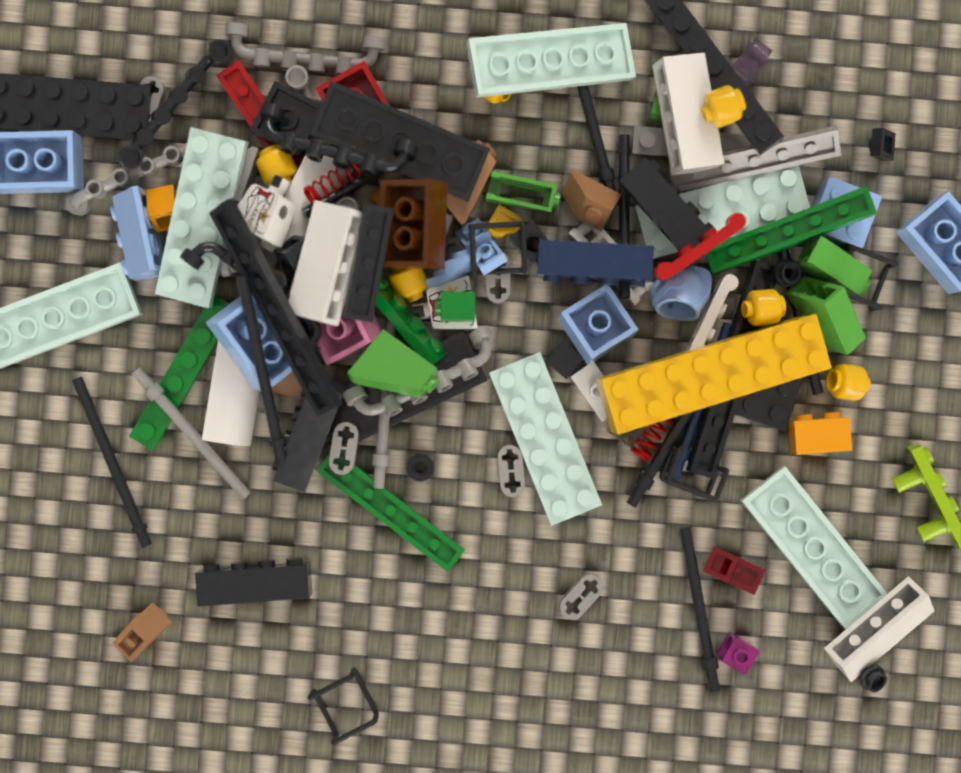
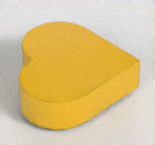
(503, 215)

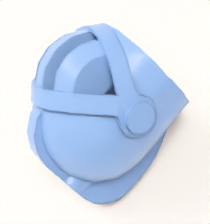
(682, 294)

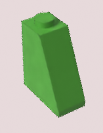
(833, 265)
(834, 312)
(394, 368)

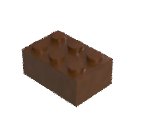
(417, 223)

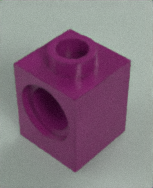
(737, 653)

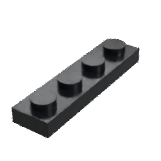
(368, 262)

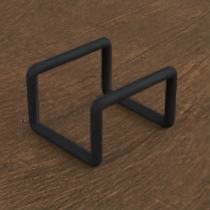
(524, 269)
(873, 305)
(707, 495)
(314, 694)

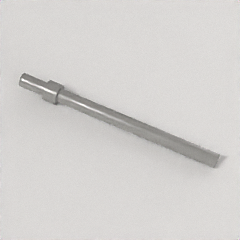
(155, 393)
(381, 459)

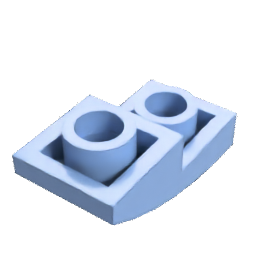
(490, 252)
(454, 269)

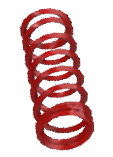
(308, 189)
(646, 455)

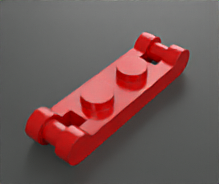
(709, 241)

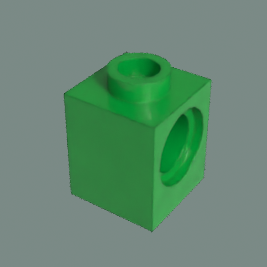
(456, 306)

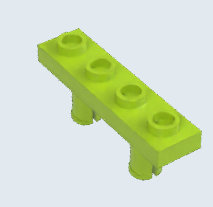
(934, 482)

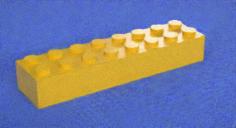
(713, 373)

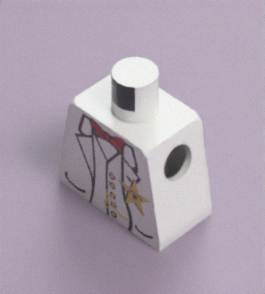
(268, 211)
(427, 309)

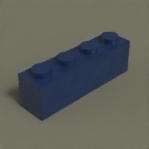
(595, 262)

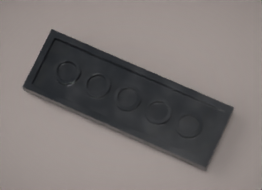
(78, 105)
(374, 127)
(456, 348)

